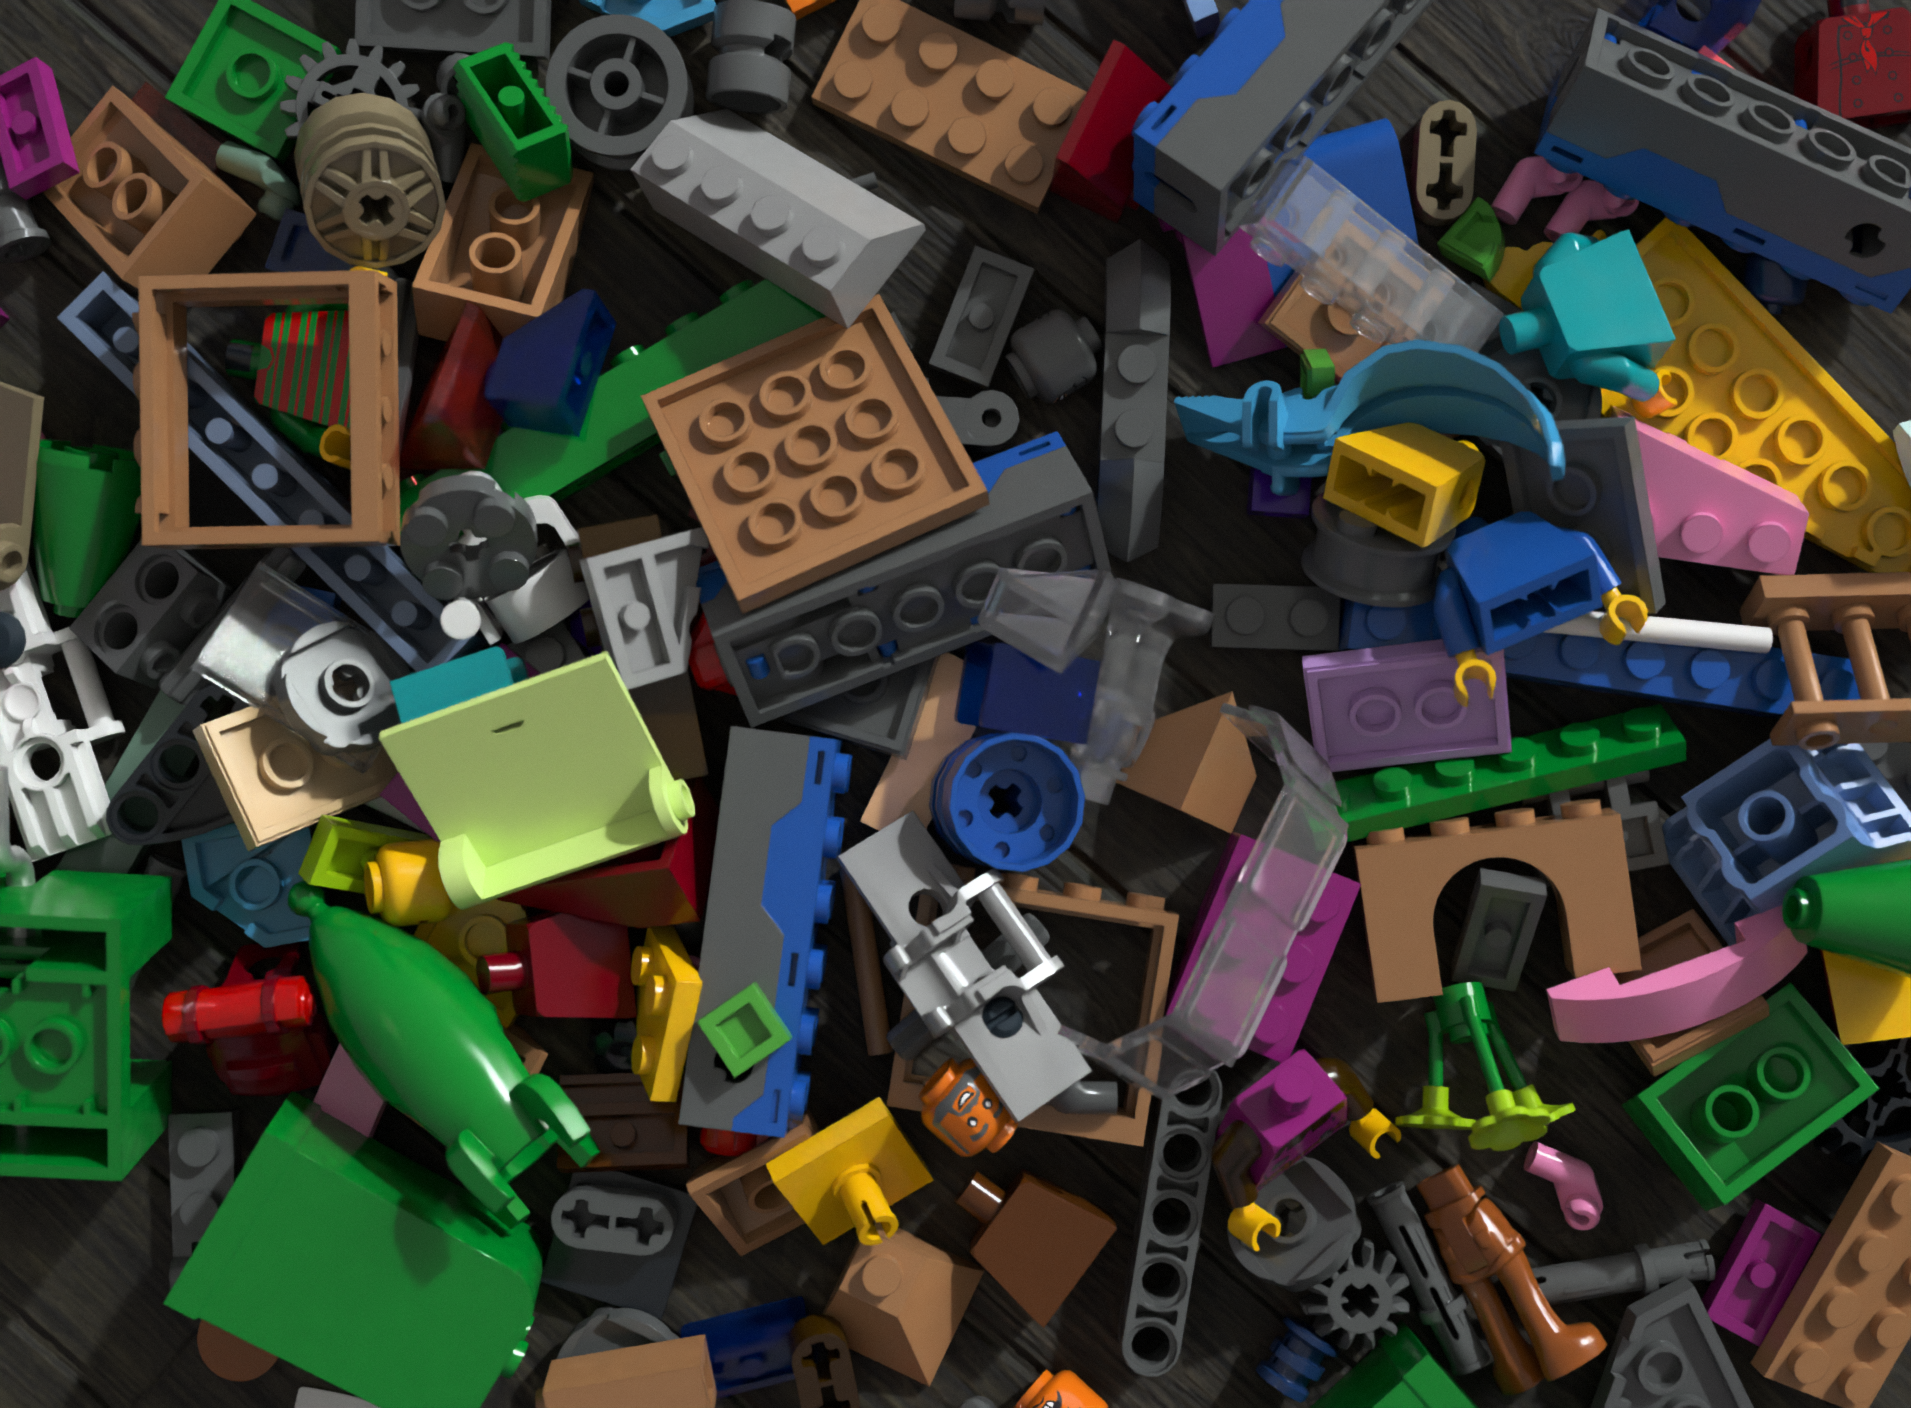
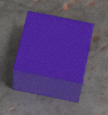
(1265, 503)

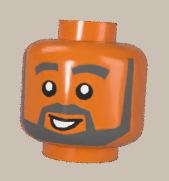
(965, 1109)

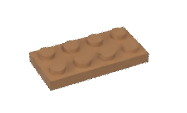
(950, 99)
(1853, 1296)

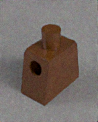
(1034, 1237)

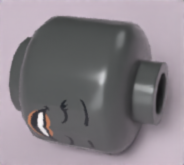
(1053, 356)

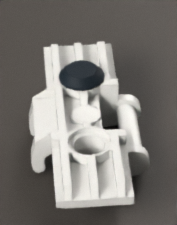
(74, 802)

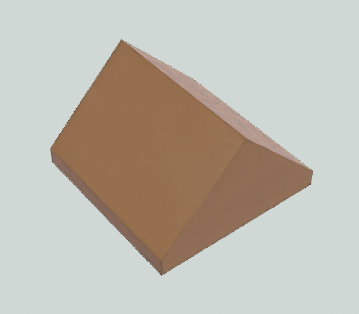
(742, 1195)

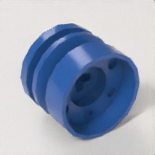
(1041, 796)

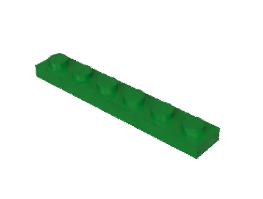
(1535, 767)

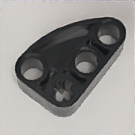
(184, 803)

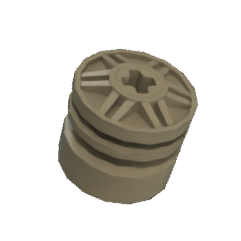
(368, 181)

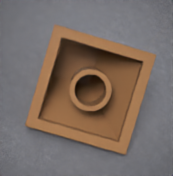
(903, 1301)

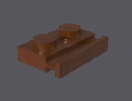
(626, 1124)

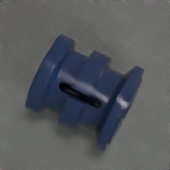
(1296, 1359)

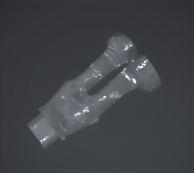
(1135, 645)

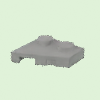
(646, 604)

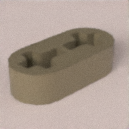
(1428, 163)

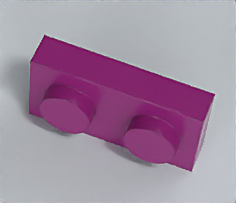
(34, 130)
(1759, 1272)

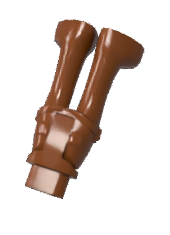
(1480, 1244)

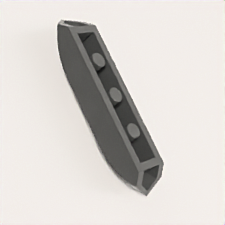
(1133, 400)

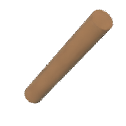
(866, 968)

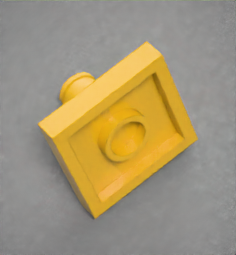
(851, 1175)

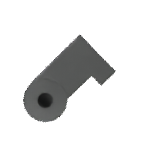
(982, 422)

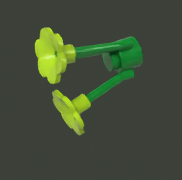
(1514, 1115)

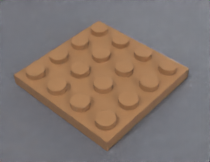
(813, 453)

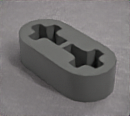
(613, 1235)

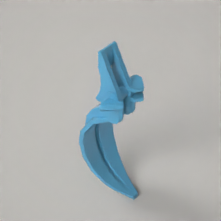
(1397, 384)

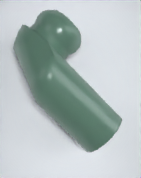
(264, 173)

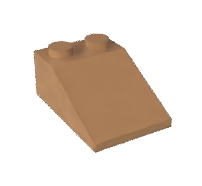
(146, 196)
(499, 250)

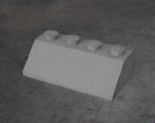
(776, 211)

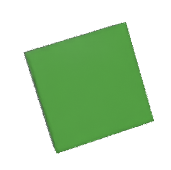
(744, 1029)

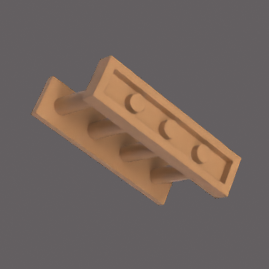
(1851, 607)

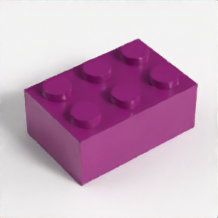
(1305, 959)

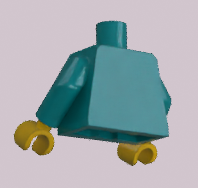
(1596, 319)

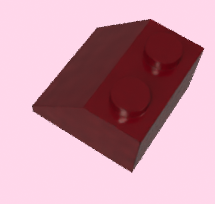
(1099, 146)

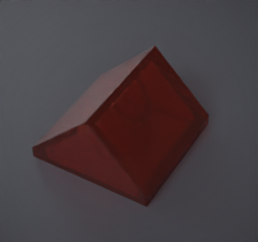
(454, 419)

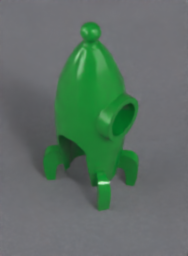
(437, 1051)

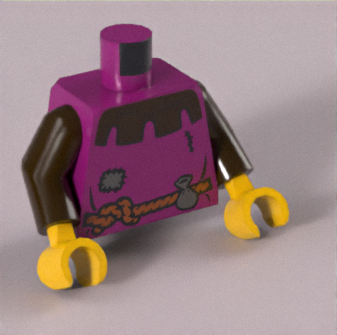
(1281, 1123)

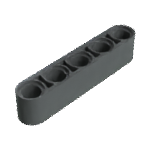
(1173, 1243)

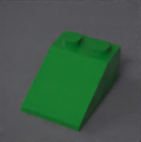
(1750, 1100)

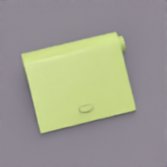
(538, 781)

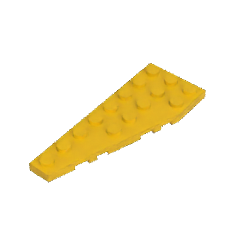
(1771, 407)

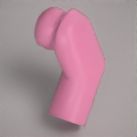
(1529, 180)
(1585, 204)
(1573, 1183)

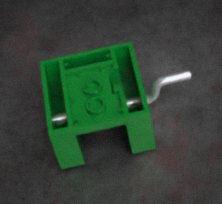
(66, 964)

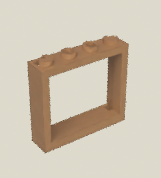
(162, 389)
(1080, 901)

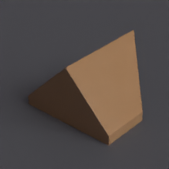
(1196, 764)

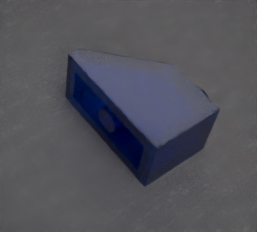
(552, 366)

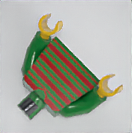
(303, 376)

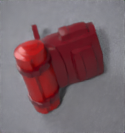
(256, 1031)

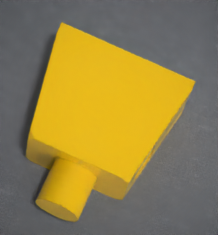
(1406, 479)

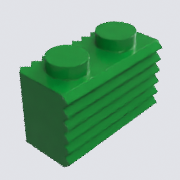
(514, 121)

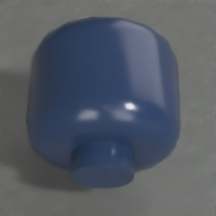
(1772, 284)

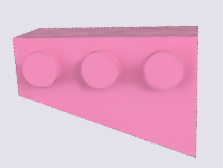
(1715, 509)

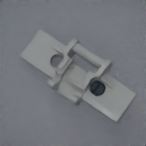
(948, 978)

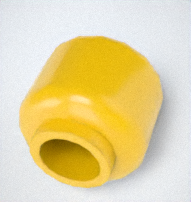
(407, 884)

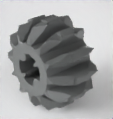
(1345, 1315)

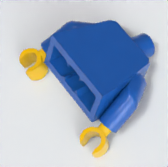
(1518, 582)

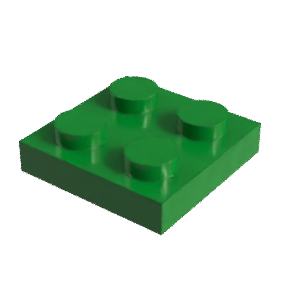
(240, 73)

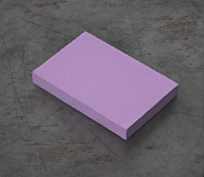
(1401, 707)

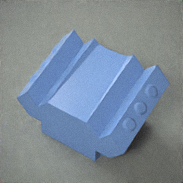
(1782, 819)

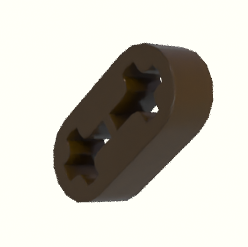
(834, 1371)

